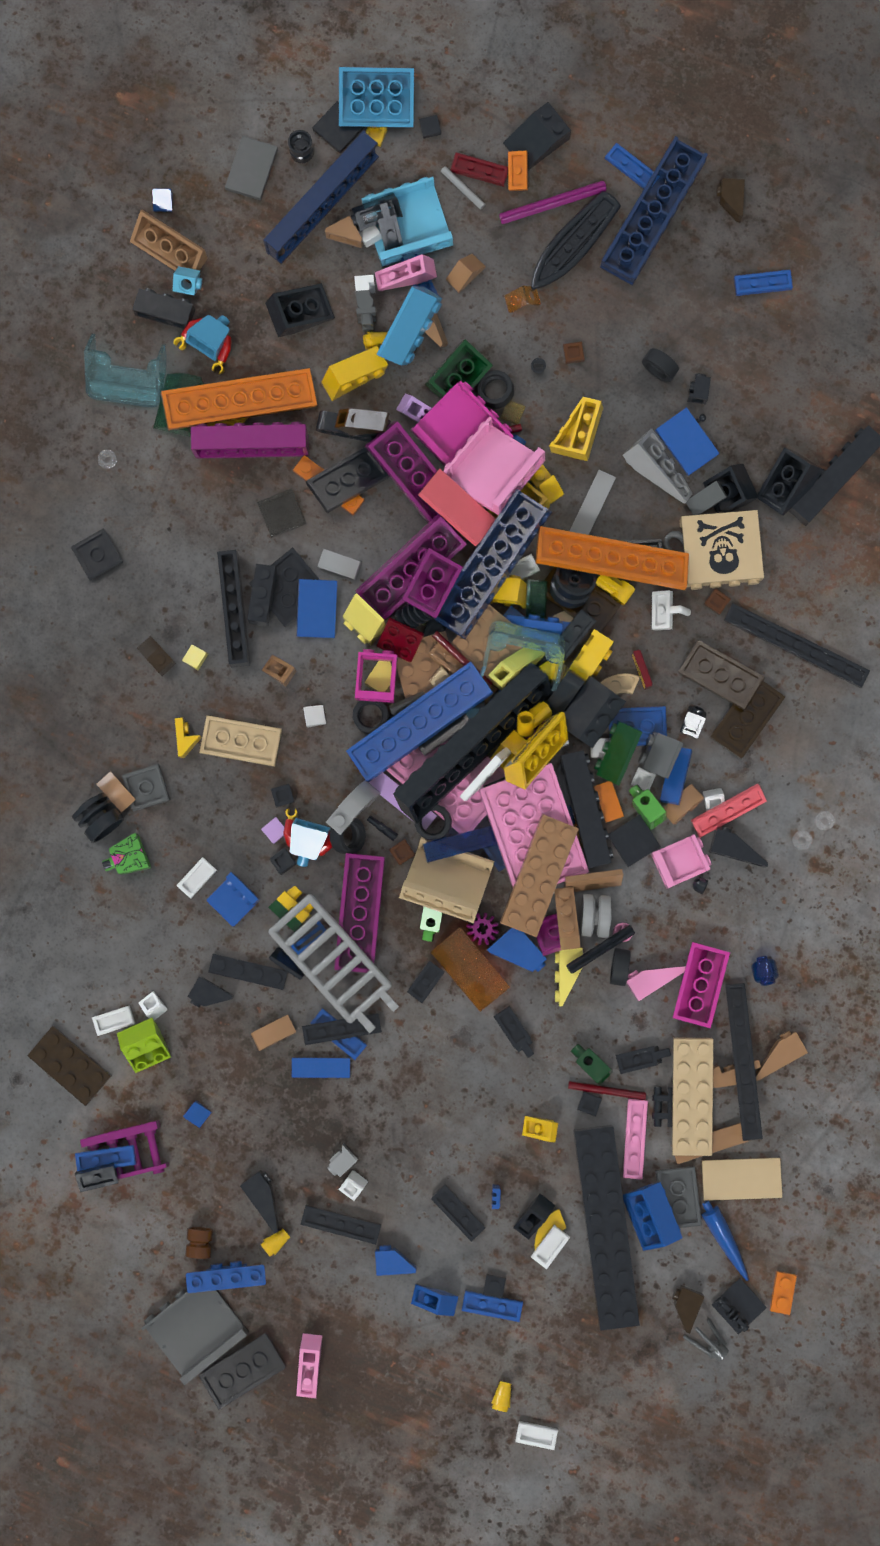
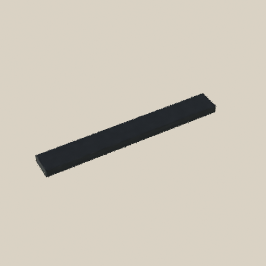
(796, 645)
(743, 1062)

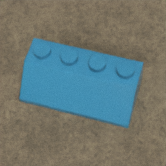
(410, 325)

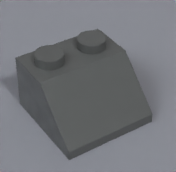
(660, 754)

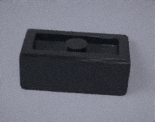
(284, 961)

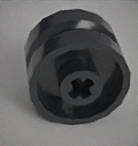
(571, 587)

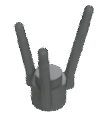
(716, 1348)

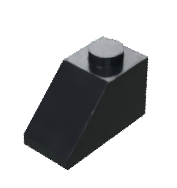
(207, 993)
(534, 1216)

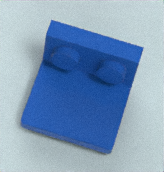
(233, 899)

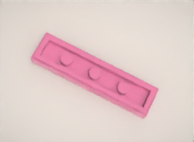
(635, 1139)

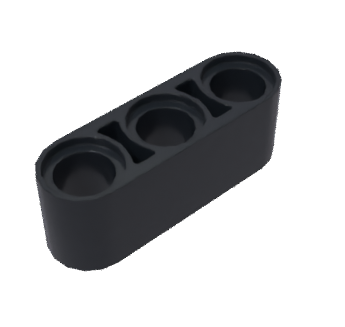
(565, 692)

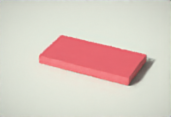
(457, 507)

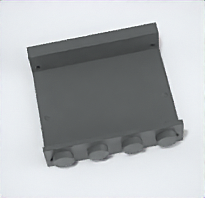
(195, 1331)

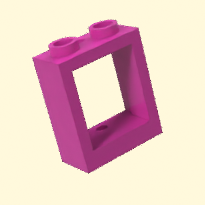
(369, 654)

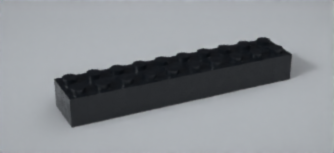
(472, 743)
(606, 1227)

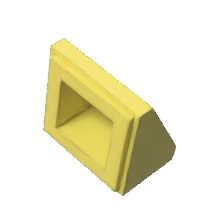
(195, 657)

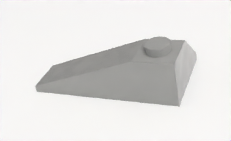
(652, 462)

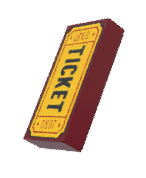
(642, 669)

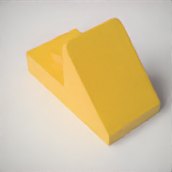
(547, 484)
(184, 743)
(540, 1128)

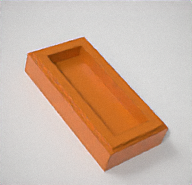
(608, 801)

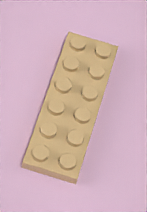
(692, 1096)

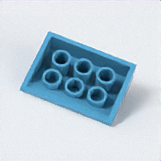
(376, 97)

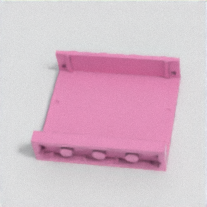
(493, 466)

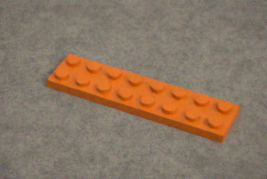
(238, 399)
(612, 558)

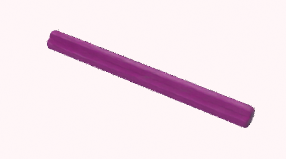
(552, 202)

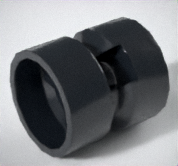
(300, 146)

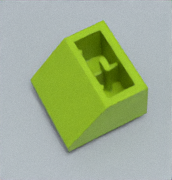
(143, 1045)

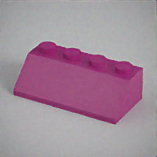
(701, 985)

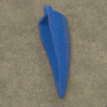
(721, 1232)

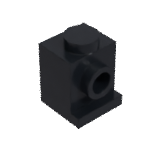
(699, 389)

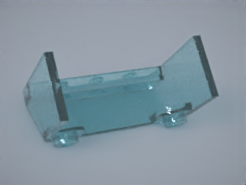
(123, 383)
(505, 633)

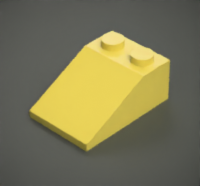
(363, 620)

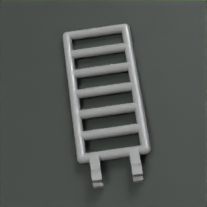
(312, 974)

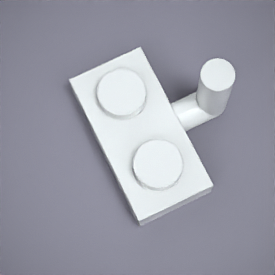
(663, 610)

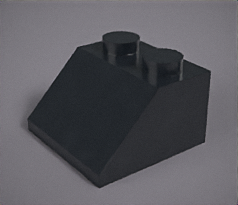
(737, 487)

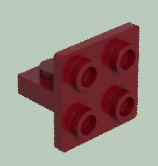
(400, 639)

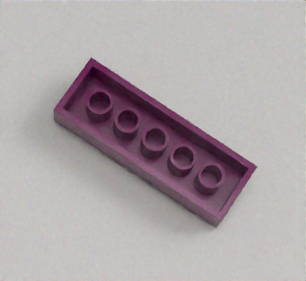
(249, 440)
(404, 465)
(388, 584)
(361, 906)

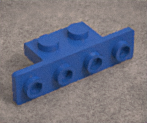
(551, 624)
(226, 1277)

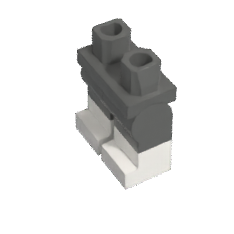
(366, 311)

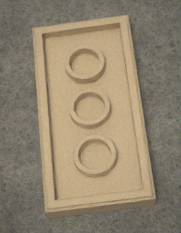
(240, 741)
(741, 1178)

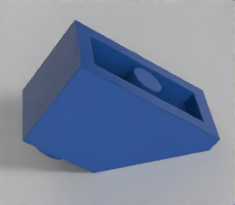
(392, 1262)
(434, 1300)

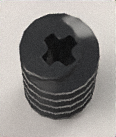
(412, 616)

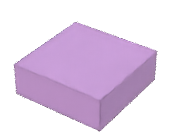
(274, 830)

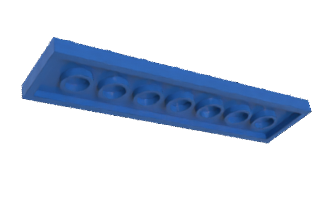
(419, 722)

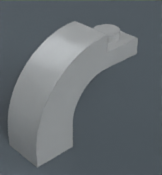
(352, 806)

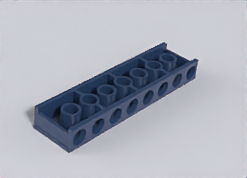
(320, 196)
(653, 211)
(492, 563)

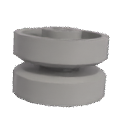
(599, 916)

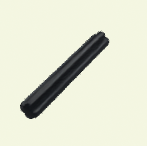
(600, 949)

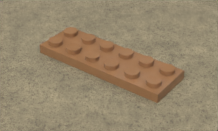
(539, 875)

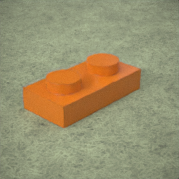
(517, 170)
(783, 1292)

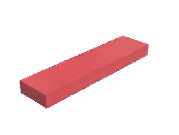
(728, 810)

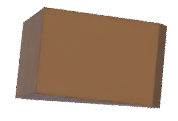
(344, 232)
(465, 272)
(279, 670)

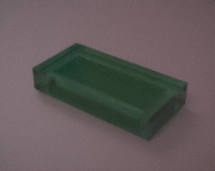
(536, 598)

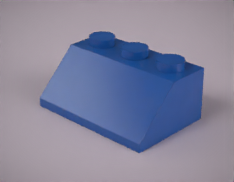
(652, 1216)

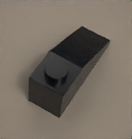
(732, 846)
(262, 1197)

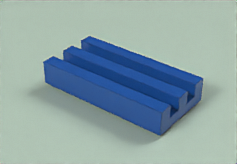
(320, 927)
(496, 1196)

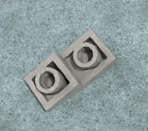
(339, 564)

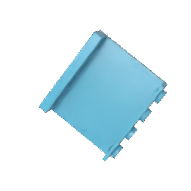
(422, 224)

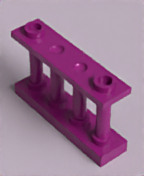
(130, 1134)

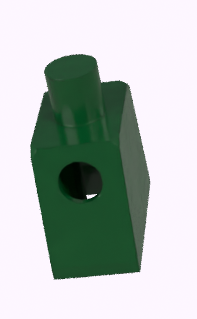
(597, 1070)

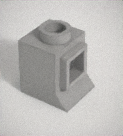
(342, 1161)

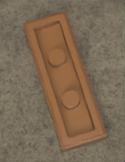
(594, 880)

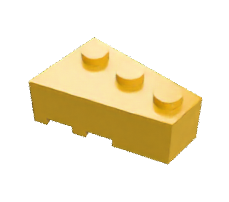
(353, 372)
(579, 431)
(512, 592)
(591, 655)

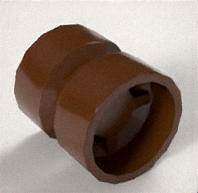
(199, 1242)

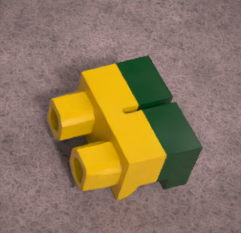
(285, 903)

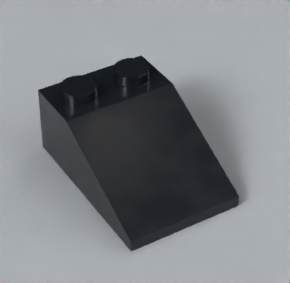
(539, 135)
(299, 309)
(788, 481)

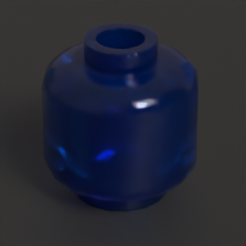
(765, 971)

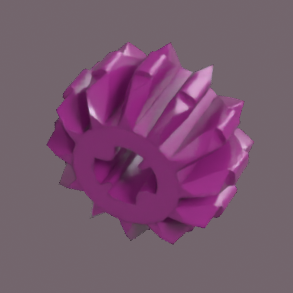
(488, 931)

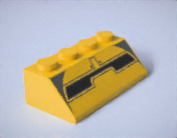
(537, 751)

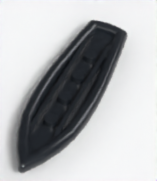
(574, 240)

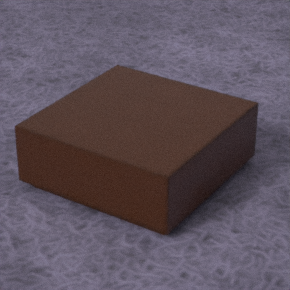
(573, 352)
(717, 601)
(402, 852)

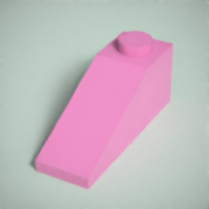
(406, 273)
(648, 981)
(309, 1365)

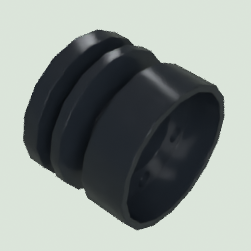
(95, 814)

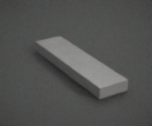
(593, 503)

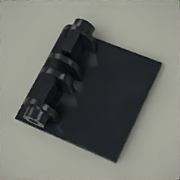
(739, 1306)

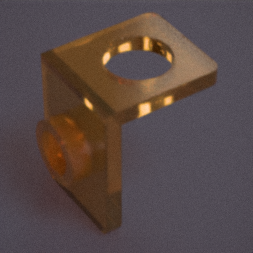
(521, 298)

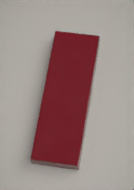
(479, 169)

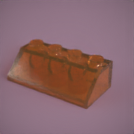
(470, 969)

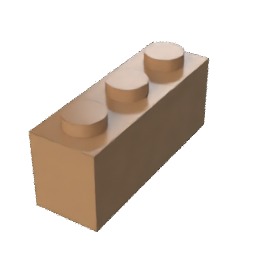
(567, 918)

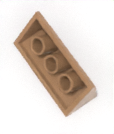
(166, 243)

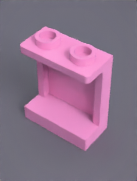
(681, 861)

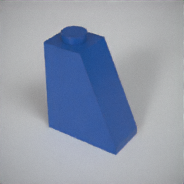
(519, 950)

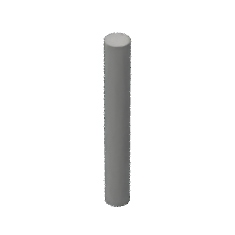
(463, 188)

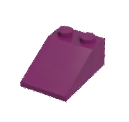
(431, 582)

